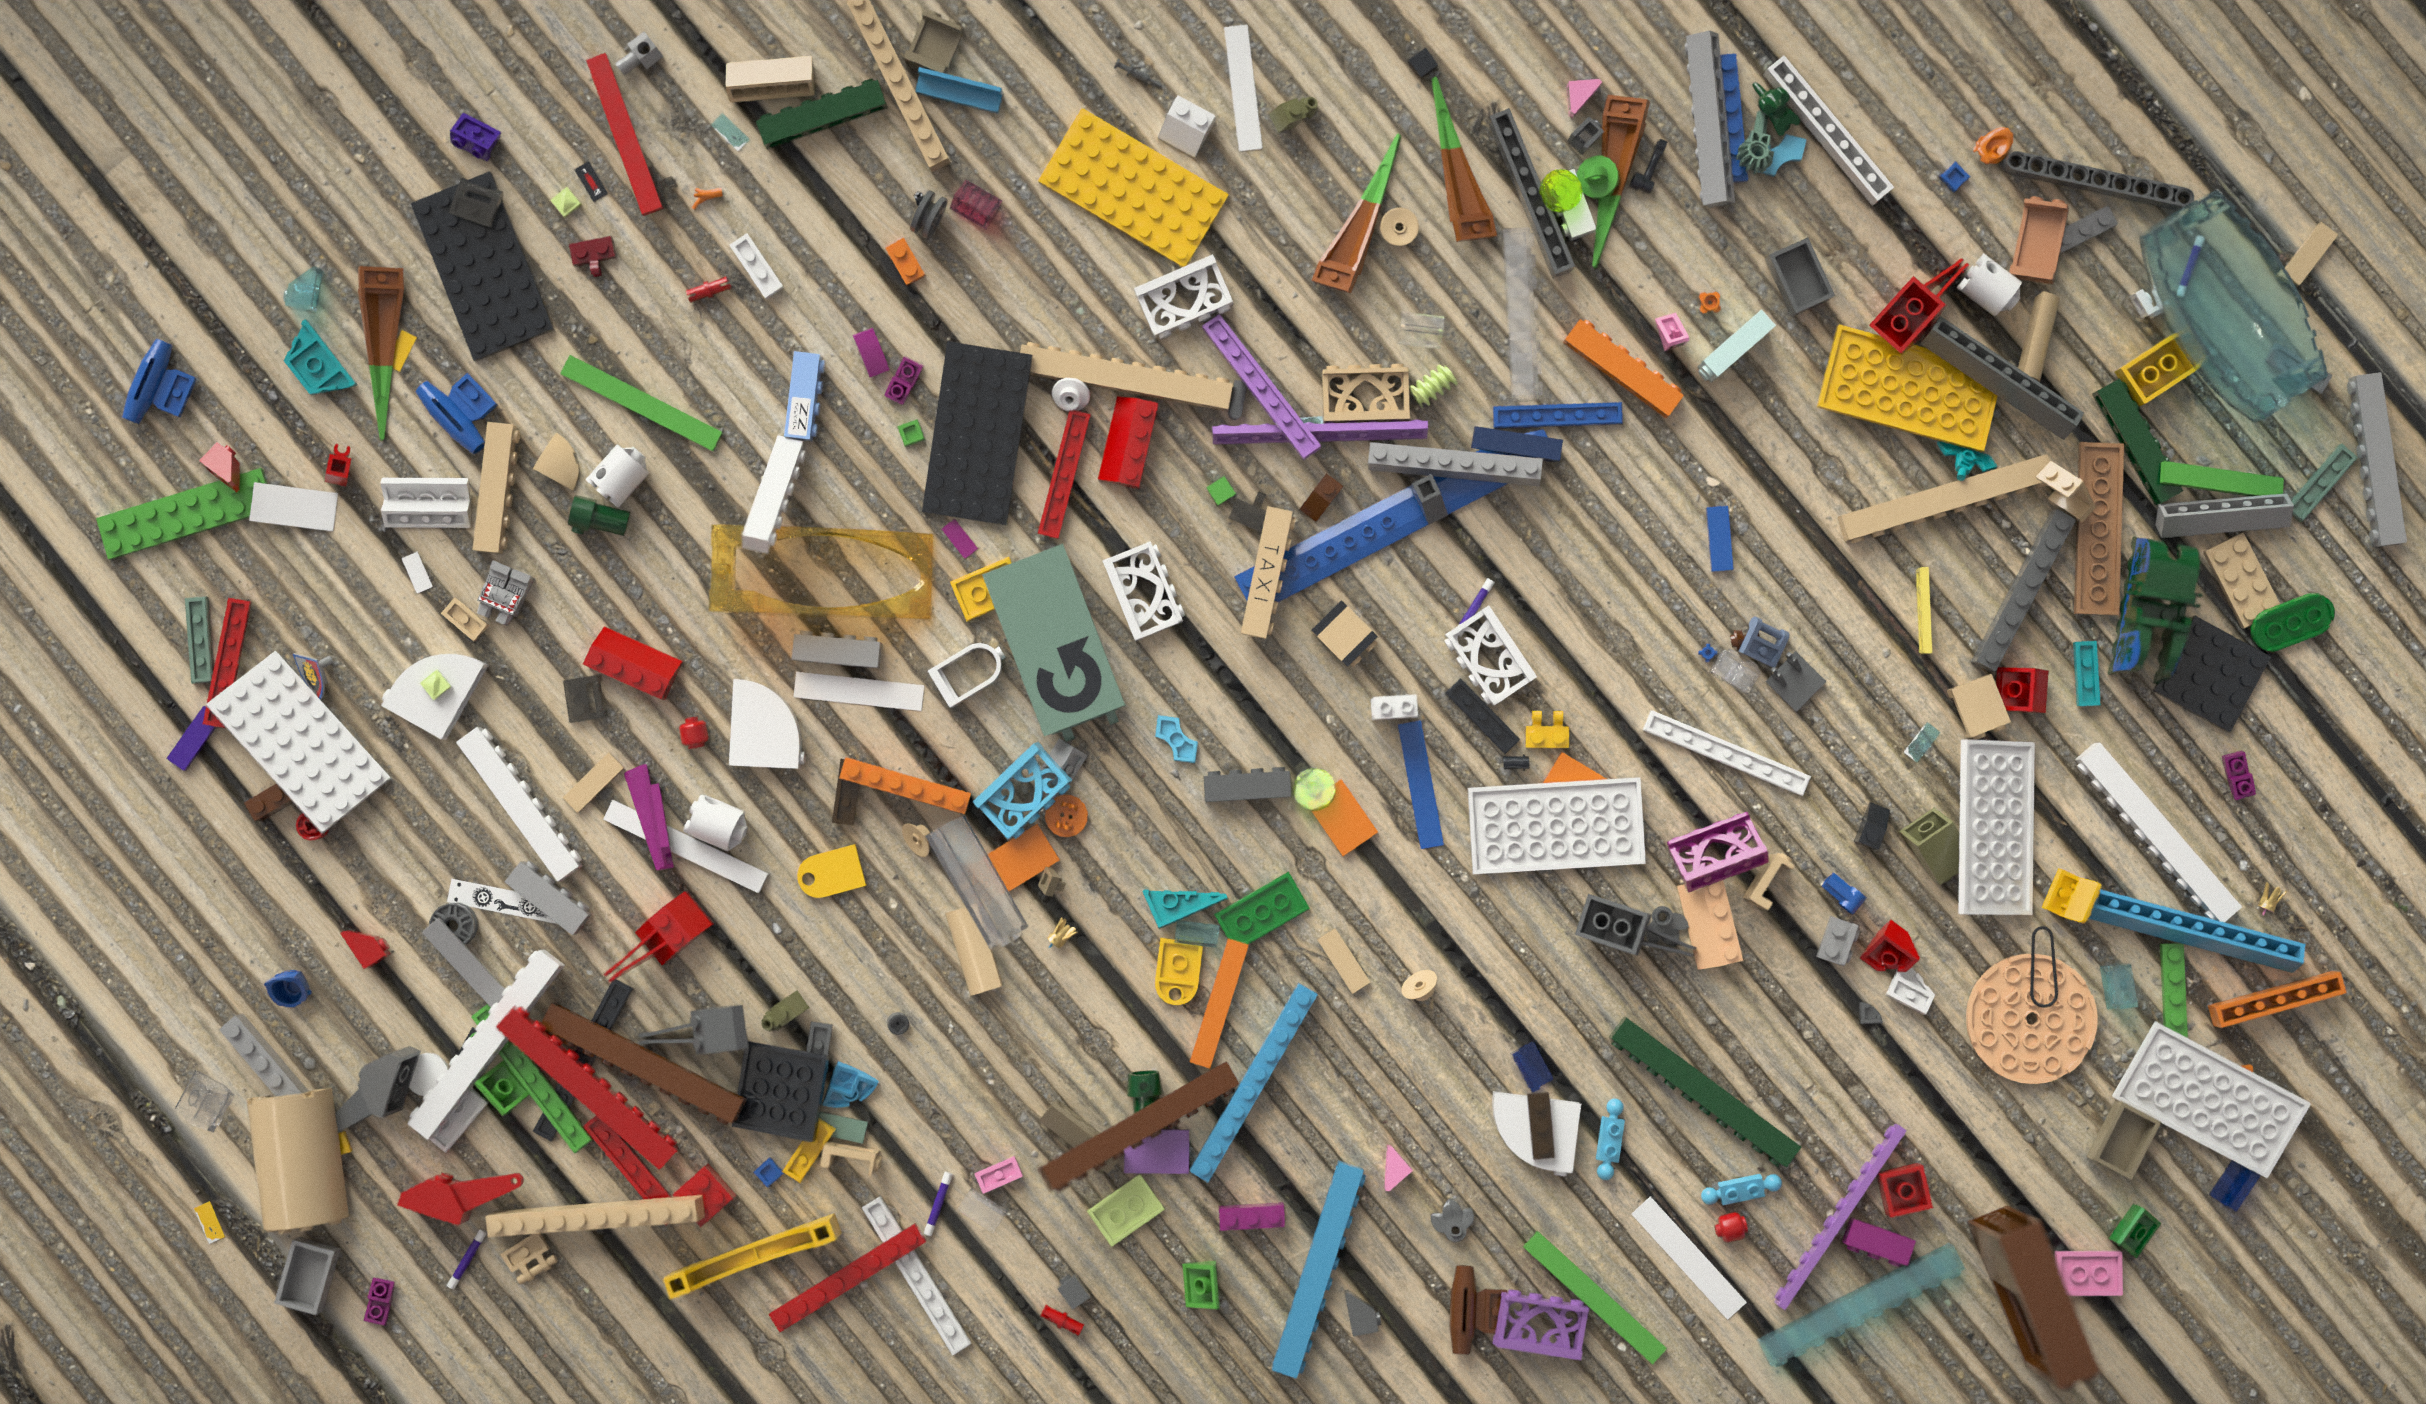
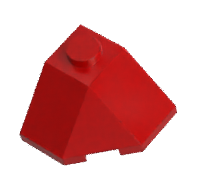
(1891, 949)

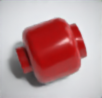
(693, 733)
(1731, 1227)

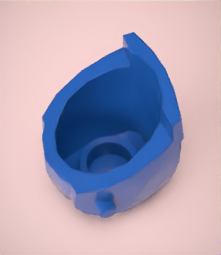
(288, 988)

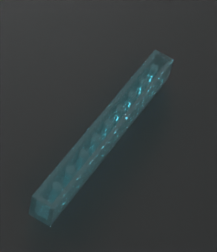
(1861, 1304)

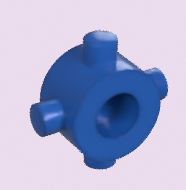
(1707, 652)

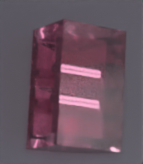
(975, 204)

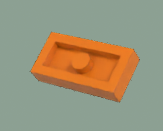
(905, 261)

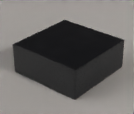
(1423, 63)

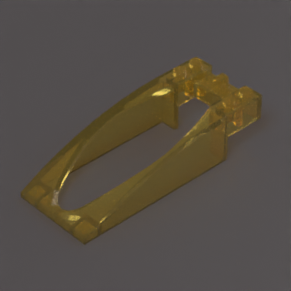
(909, 605)

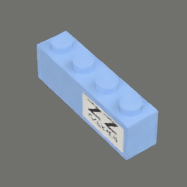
(803, 396)

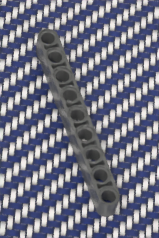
(2087, 180)

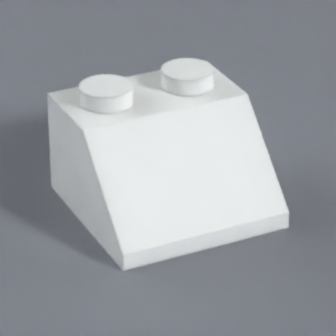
(1186, 126)

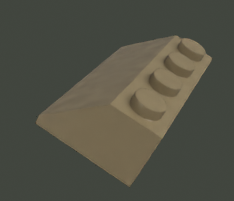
(1070, 1128)

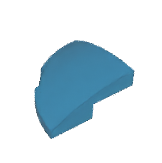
(847, 1086)

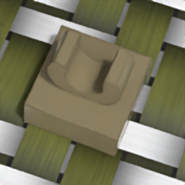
(1050, 882)

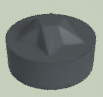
(897, 1023)

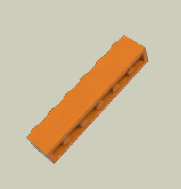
(1623, 368)
(905, 785)
(2277, 999)

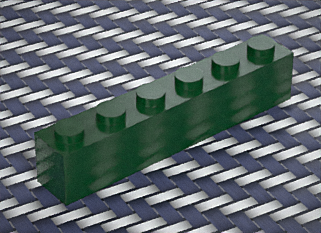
(821, 113)
(2135, 434)

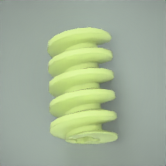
(1432, 385)

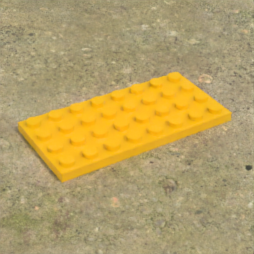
(1133, 188)
(1905, 390)

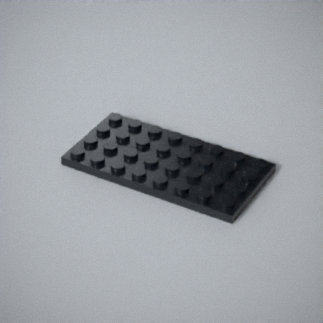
(483, 273)
(977, 433)

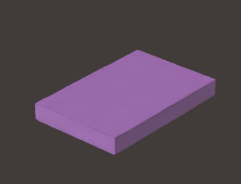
(1163, 1154)

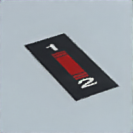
(591, 181)

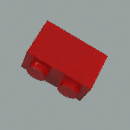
(2023, 689)

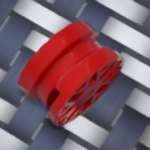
(307, 830)

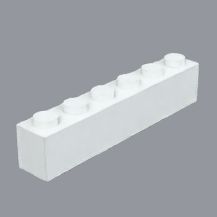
(773, 495)

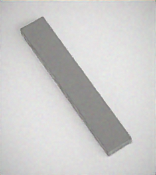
(464, 961)

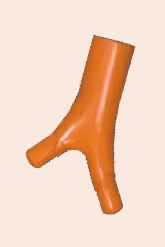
(706, 195)

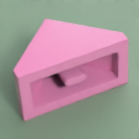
(1579, 93)
(1671, 331)
(1395, 1169)

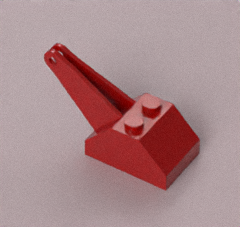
(1914, 309)
(667, 933)
(454, 1199)

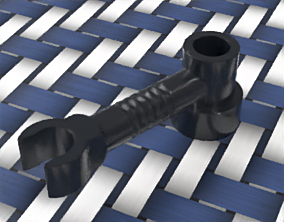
(1644, 182)

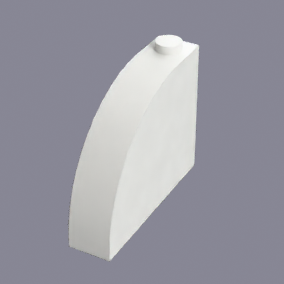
(414, 704)
(763, 729)
(1512, 1123)

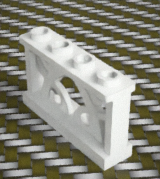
(1199, 271)
(1118, 574)
(1490, 626)

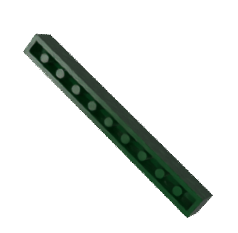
(1705, 1092)

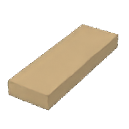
(2310, 253)
(593, 782)
(1343, 960)

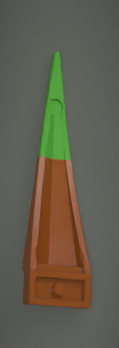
(1623, 130)
(1466, 203)
(1348, 251)
(380, 306)

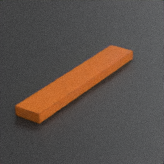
(1219, 1003)

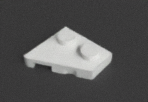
(1910, 991)

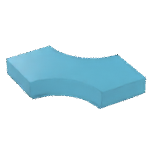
(1789, 150)
(1183, 747)

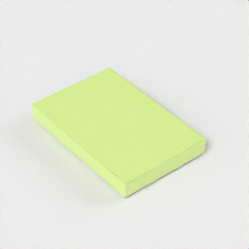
(1125, 1210)

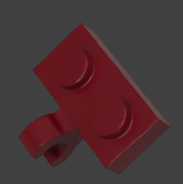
(592, 253)

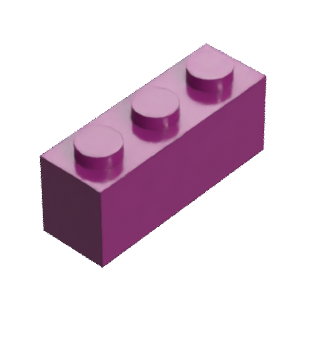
(1251, 1216)
(1878, 1242)

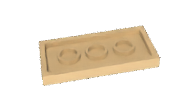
(2241, 578)

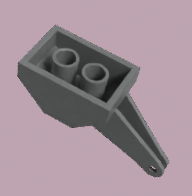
(1620, 927)
(713, 1030)
(381, 1088)

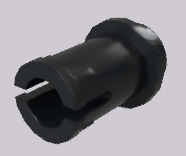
(1516, 762)

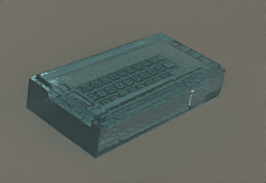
(1197, 934)

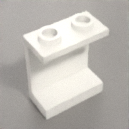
(1394, 707)

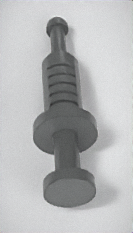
(1135, 73)

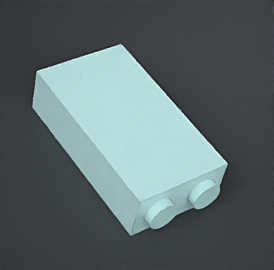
(1735, 346)

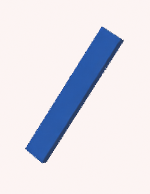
(1557, 415)

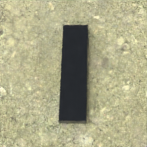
(1482, 716)

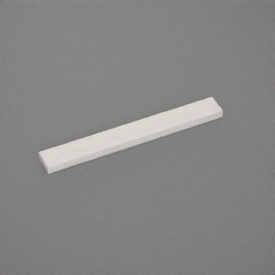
(1726, 753)
(692, 849)
(919, 1279)

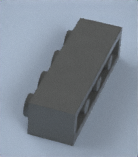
(1247, 786)

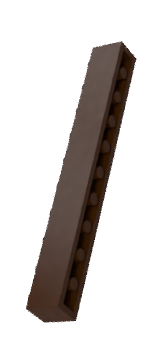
(643, 1063)
(1137, 1127)

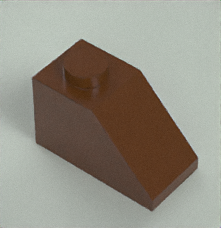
(1321, 497)

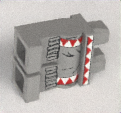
(505, 591)

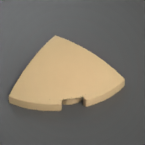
(559, 462)

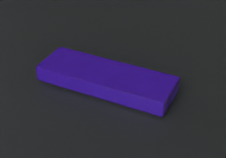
(191, 742)

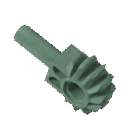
(1755, 151)

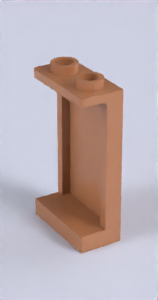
(2040, 240)

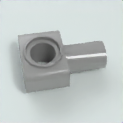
(635, 57)

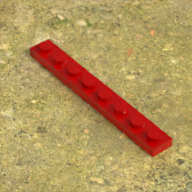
(847, 1277)

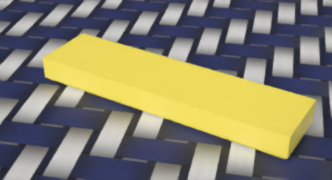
(1923, 610)

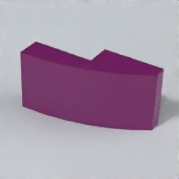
(870, 352)
(904, 380)
(2238, 775)
(379, 1301)

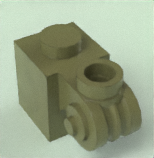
(1293, 112)
(784, 1012)

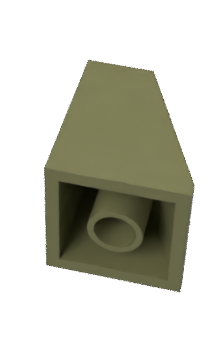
(1935, 844)

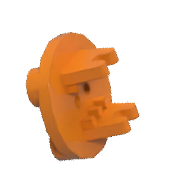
(1063, 825)

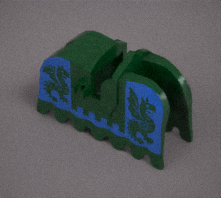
(2163, 578)

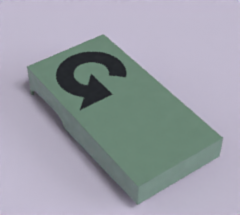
(1054, 641)

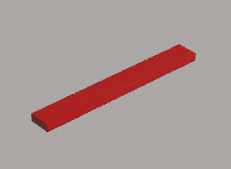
(624, 134)

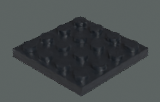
(2214, 675)
(781, 1091)

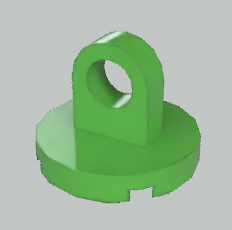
(1598, 177)

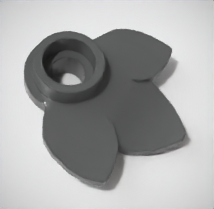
(1670, 926)
(1452, 1217)

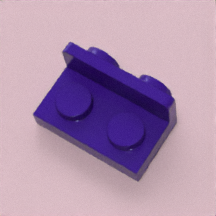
(474, 136)

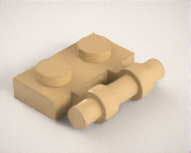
(524, 1252)

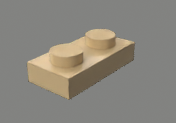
(465, 619)

